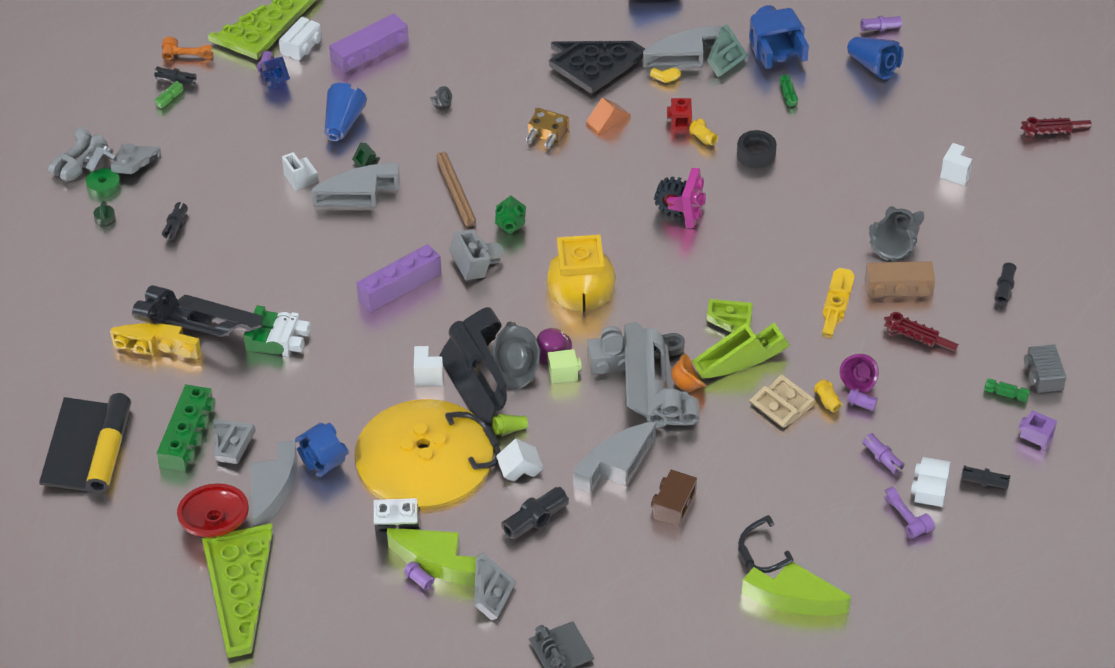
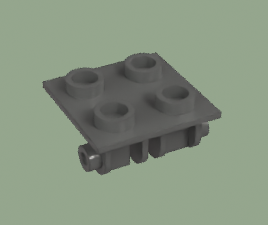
(560, 646)

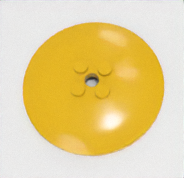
(436, 475)

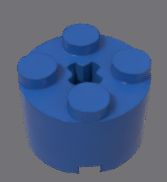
(321, 448)

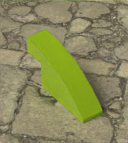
(740, 351)
(435, 552)
(796, 592)

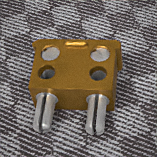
(547, 126)

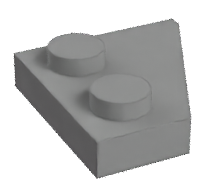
(132, 157)
(231, 440)
(491, 586)

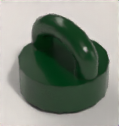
(104, 214)

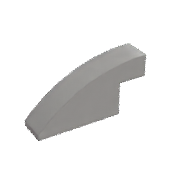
(681, 49)
(357, 186)
(615, 457)
(272, 483)

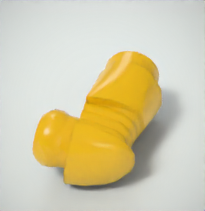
(704, 134)
(828, 396)

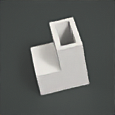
(956, 166)
(299, 172)
(427, 370)
(519, 459)

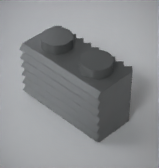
(1045, 368)

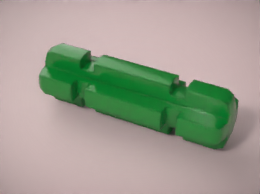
(788, 90)
(1006, 390)

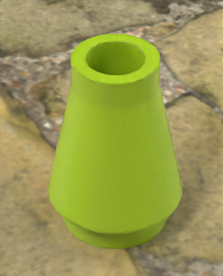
(508, 424)

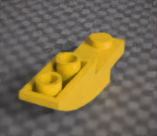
(149, 338)

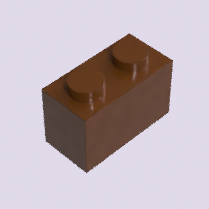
(674, 497)

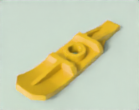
(840, 291)

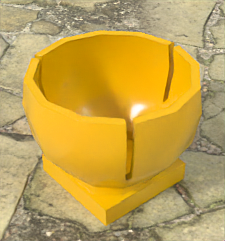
(578, 270)

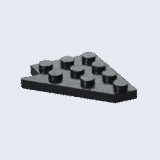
(594, 62)

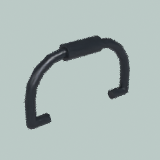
(488, 431)
(746, 556)

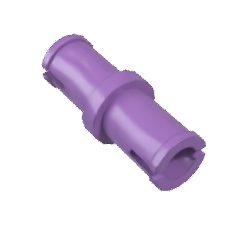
(880, 23)
(883, 453)

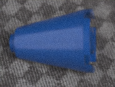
(877, 55)
(342, 109)

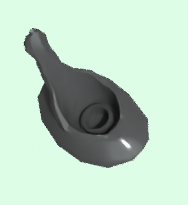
(516, 355)

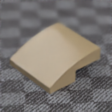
(782, 401)

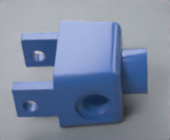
(777, 35)

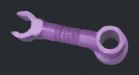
(917, 525)

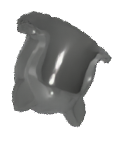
(896, 234)

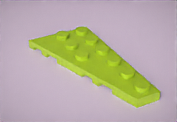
(260, 27)
(237, 576)

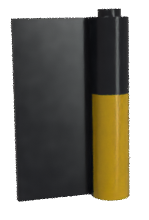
(86, 444)

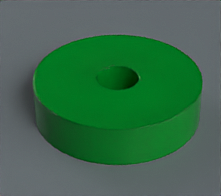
(102, 182)

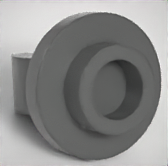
(442, 97)

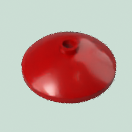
(212, 510)

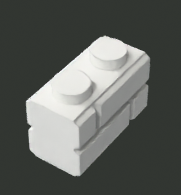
(300, 38)

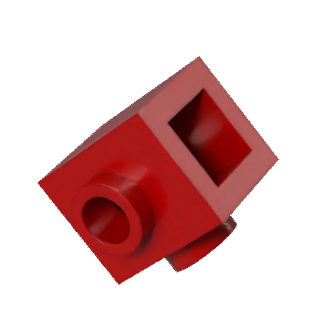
(680, 113)

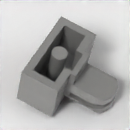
(473, 254)
(607, 352)

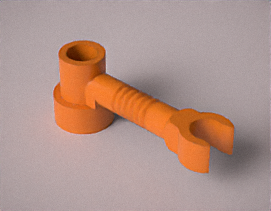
(171, 48)

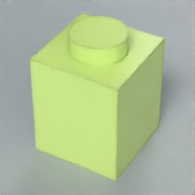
(563, 366)

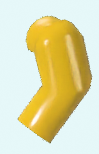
(666, 76)

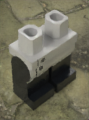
(396, 512)

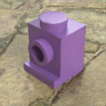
(1038, 429)

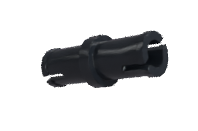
(175, 75)
(174, 220)
(1005, 283)
(985, 477)

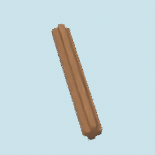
(456, 189)

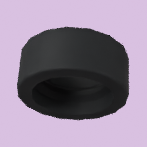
(760, 138)

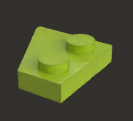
(729, 314)

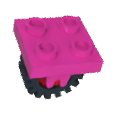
(682, 197)

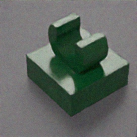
(365, 156)

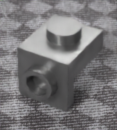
(93, 158)

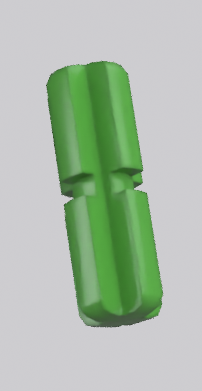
(166, 97)

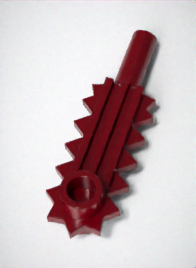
(1043, 126)
(898, 324)

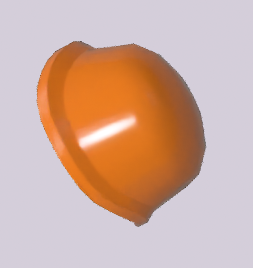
(685, 375)

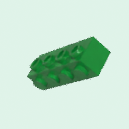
(185, 428)

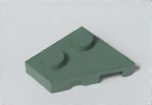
(725, 51)

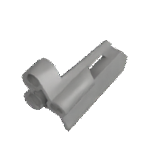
(649, 395)

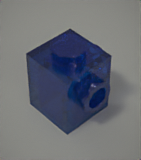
(274, 72)

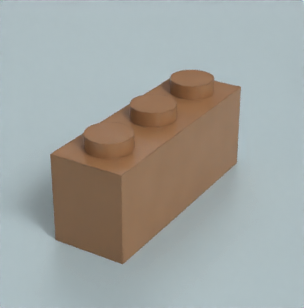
(900, 279)

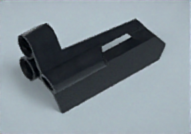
(193, 313)
(460, 356)

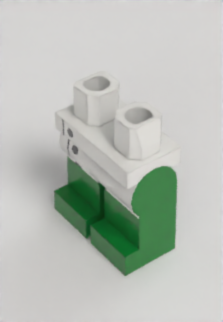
(277, 334)

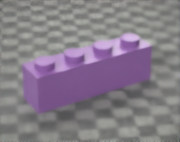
(368, 42)
(399, 278)

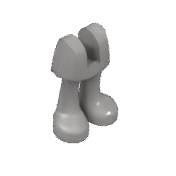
(66, 164)

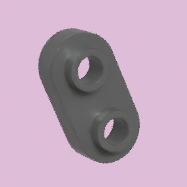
(674, 342)

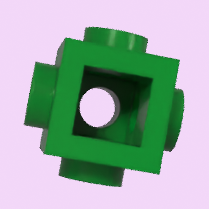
(510, 214)

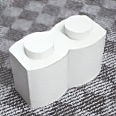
(931, 481)

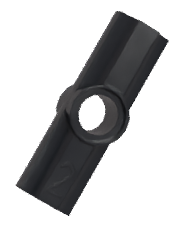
(535, 513)

